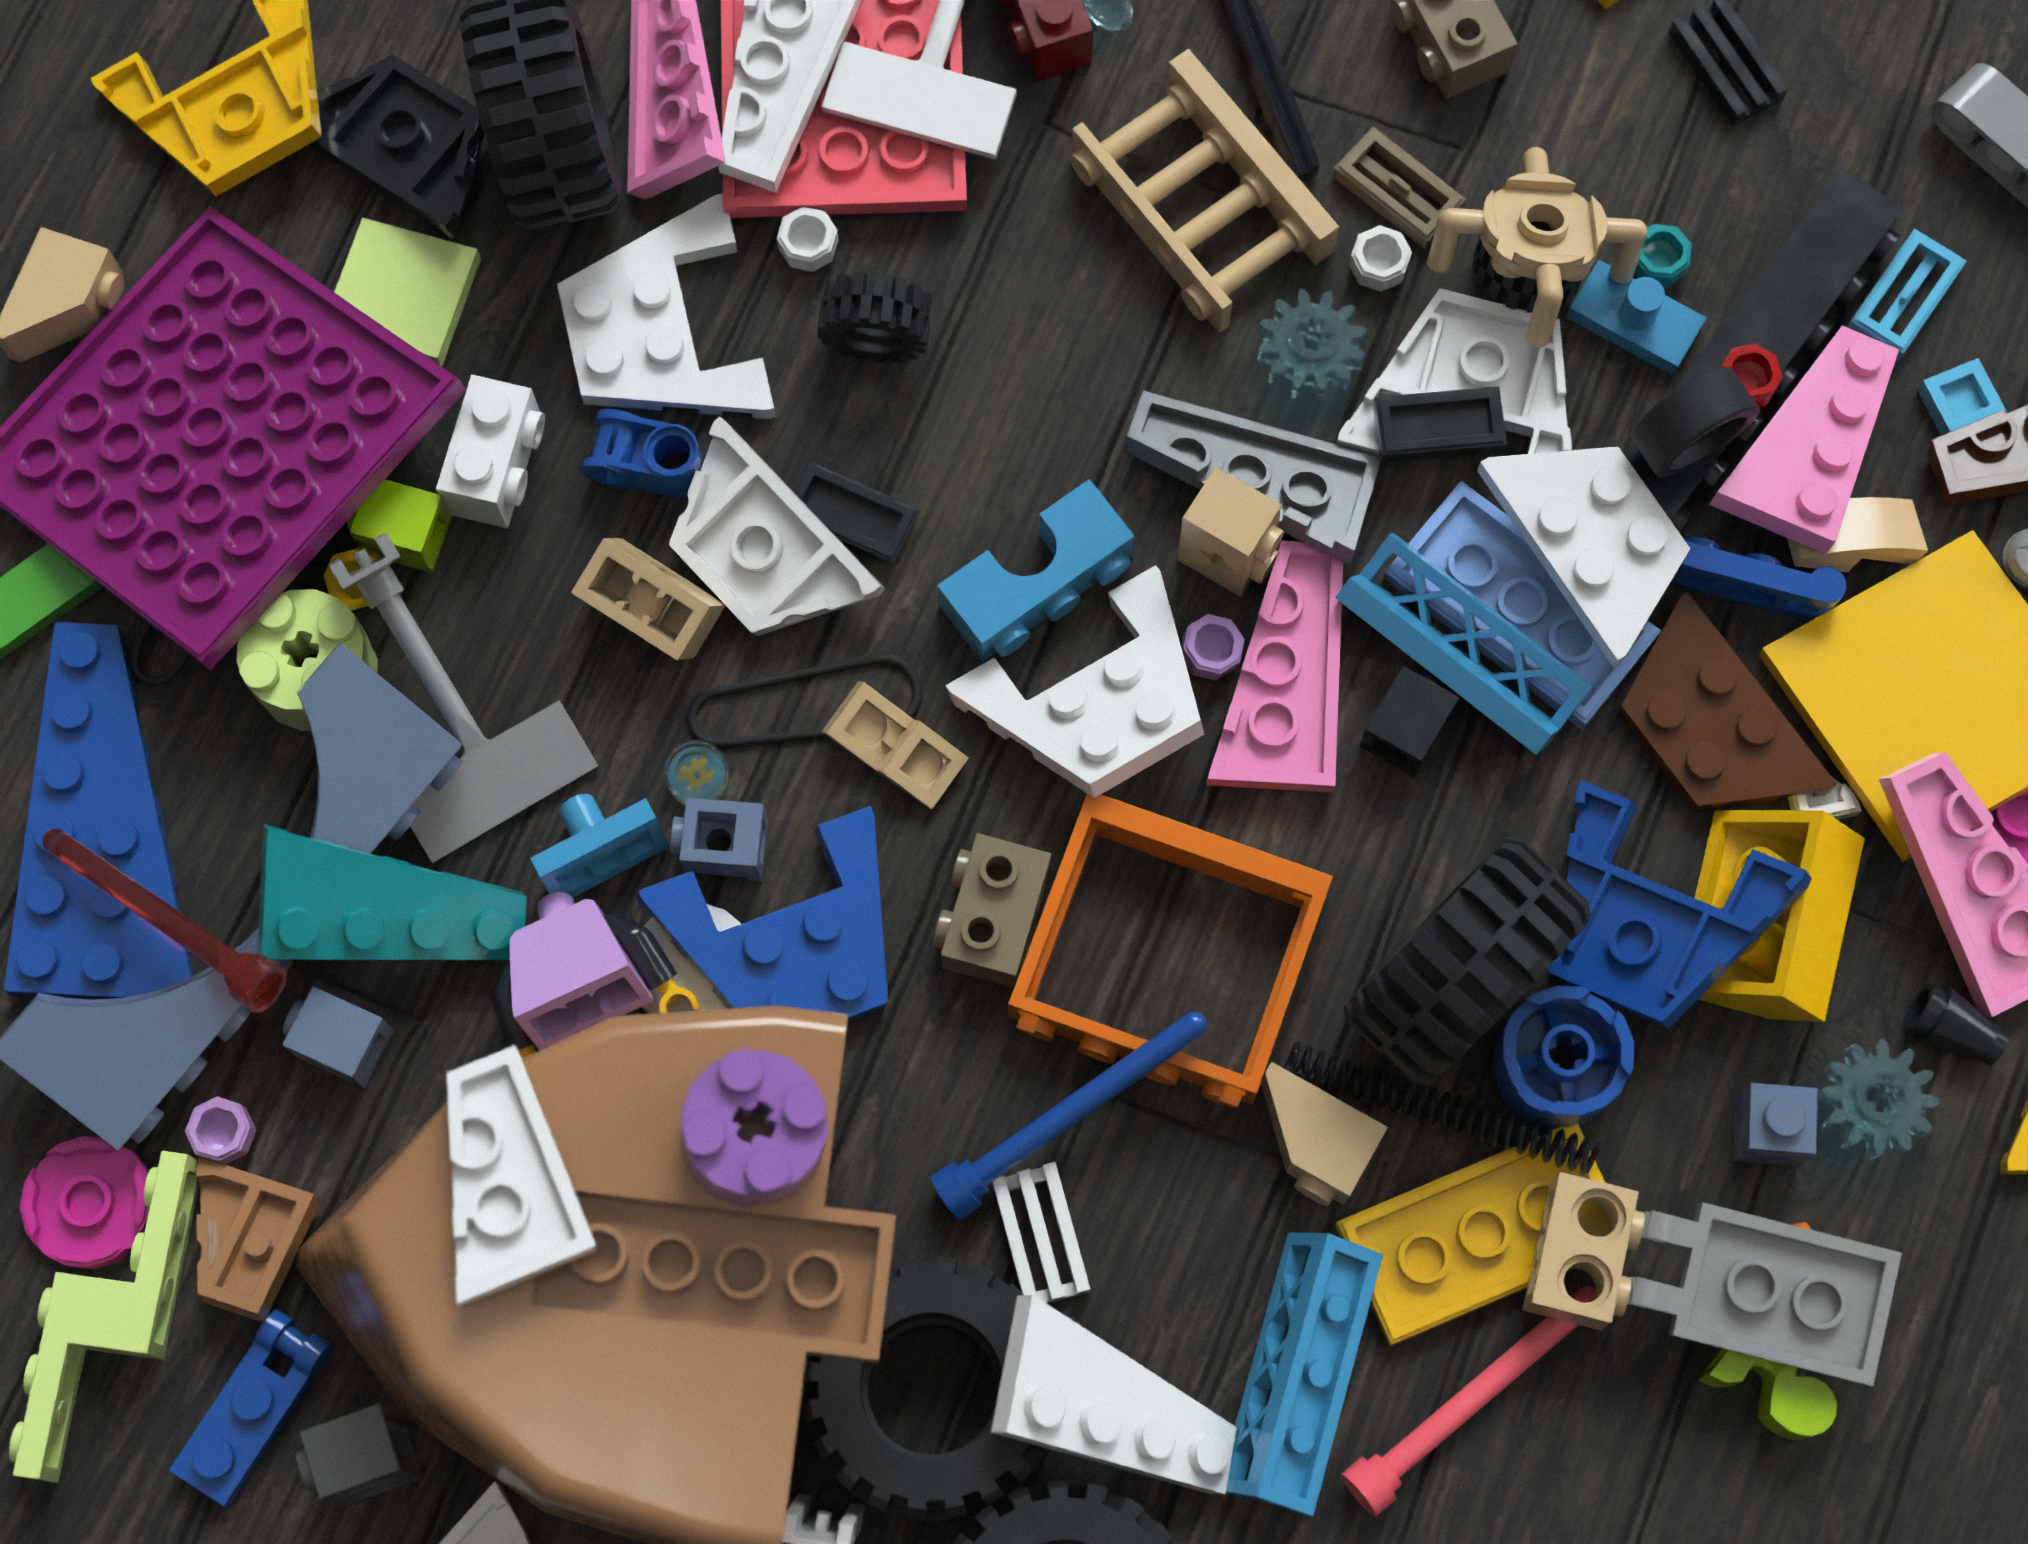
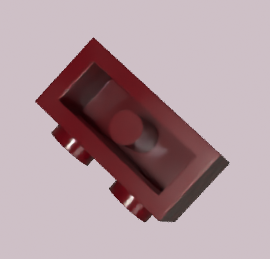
(1050, 35)

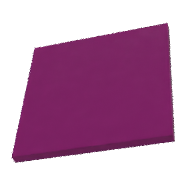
(215, 435)

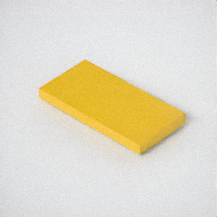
(1461, 1239)

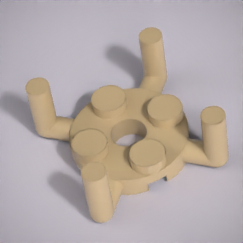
(1538, 254)

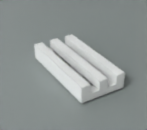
(1026, 1181)

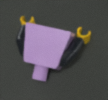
(577, 972)

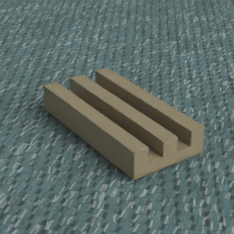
(1385, 204)

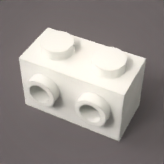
(490, 451)

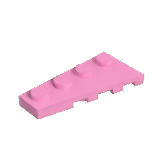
(670, 99)
(1812, 449)
(1969, 878)

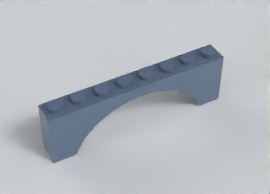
(123, 1055)

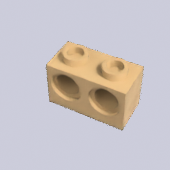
(1567, 1246)

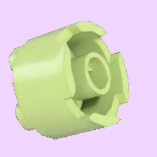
(286, 633)

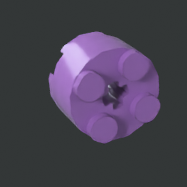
(747, 1086)

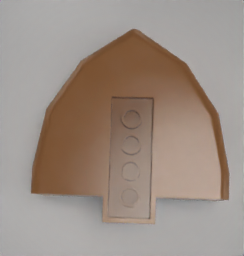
(668, 1363)

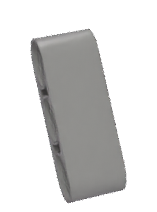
(1988, 123)

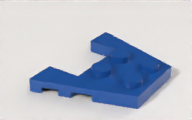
(1650, 943)
(803, 956)

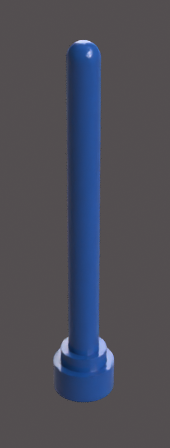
(966, 1183)

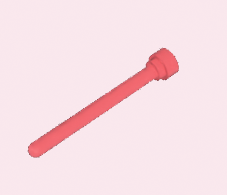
(1377, 1479)

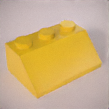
(1796, 958)

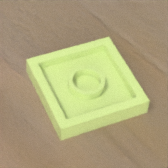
(409, 283)

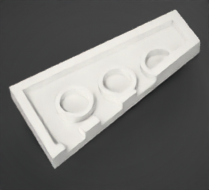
(777, 81)
(1098, 1404)

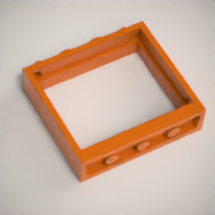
(1196, 851)

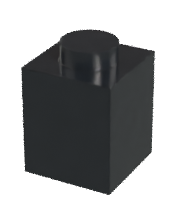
(1409, 720)

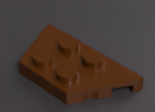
(1714, 722)

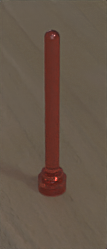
(251, 979)

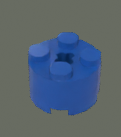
(1583, 1028)

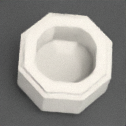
(807, 239)
(1380, 258)

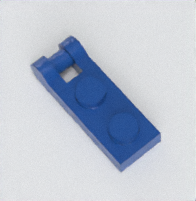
(1758, 581)
(250, 1410)

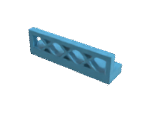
(1451, 663)
(1305, 1370)

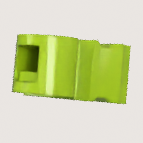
(1787, 1403)

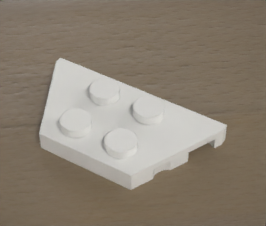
(1593, 535)
(762, 542)

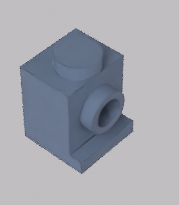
(706, 818)

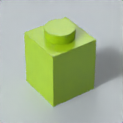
(411, 519)

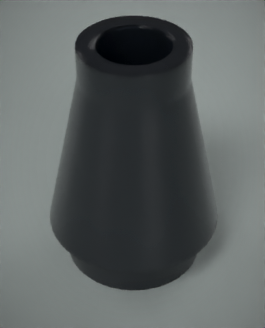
(1953, 1024)

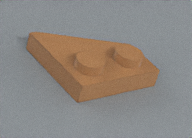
(247, 1237)

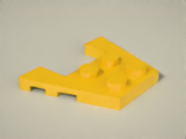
(236, 113)

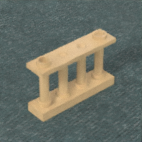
(1227, 138)

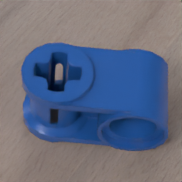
(632, 453)

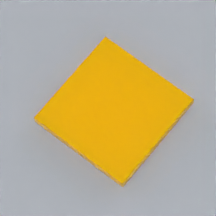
(1918, 672)

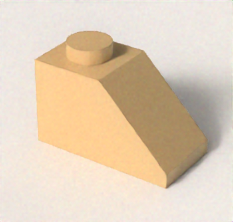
(58, 294)
(1319, 1136)

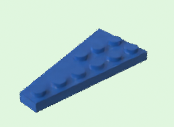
(99, 790)

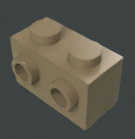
(1457, 41)
(994, 909)

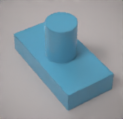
(1636, 317)
(598, 845)

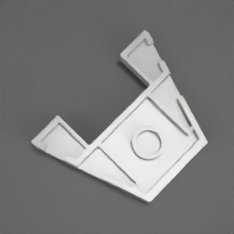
(634, 330)
(1470, 346)
(1109, 714)

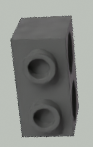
(358, 1456)

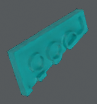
(363, 906)

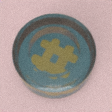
(696, 771)

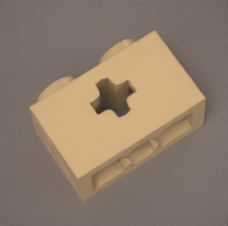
(1230, 533)
(648, 598)

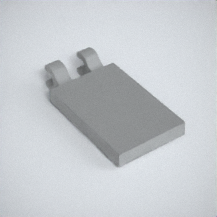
(1774, 1291)

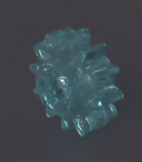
(1319, 322)
(1894, 1082)

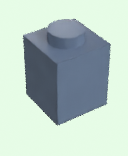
(336, 1036)
(1775, 1124)

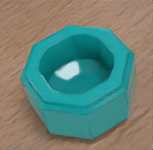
(1664, 255)

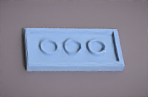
(1494, 562)

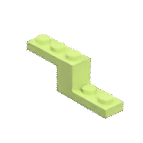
(105, 1318)

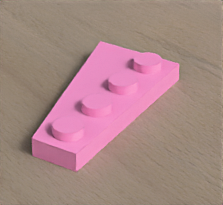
(1288, 688)

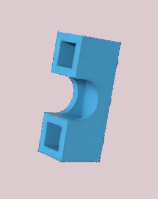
(1000, 608)

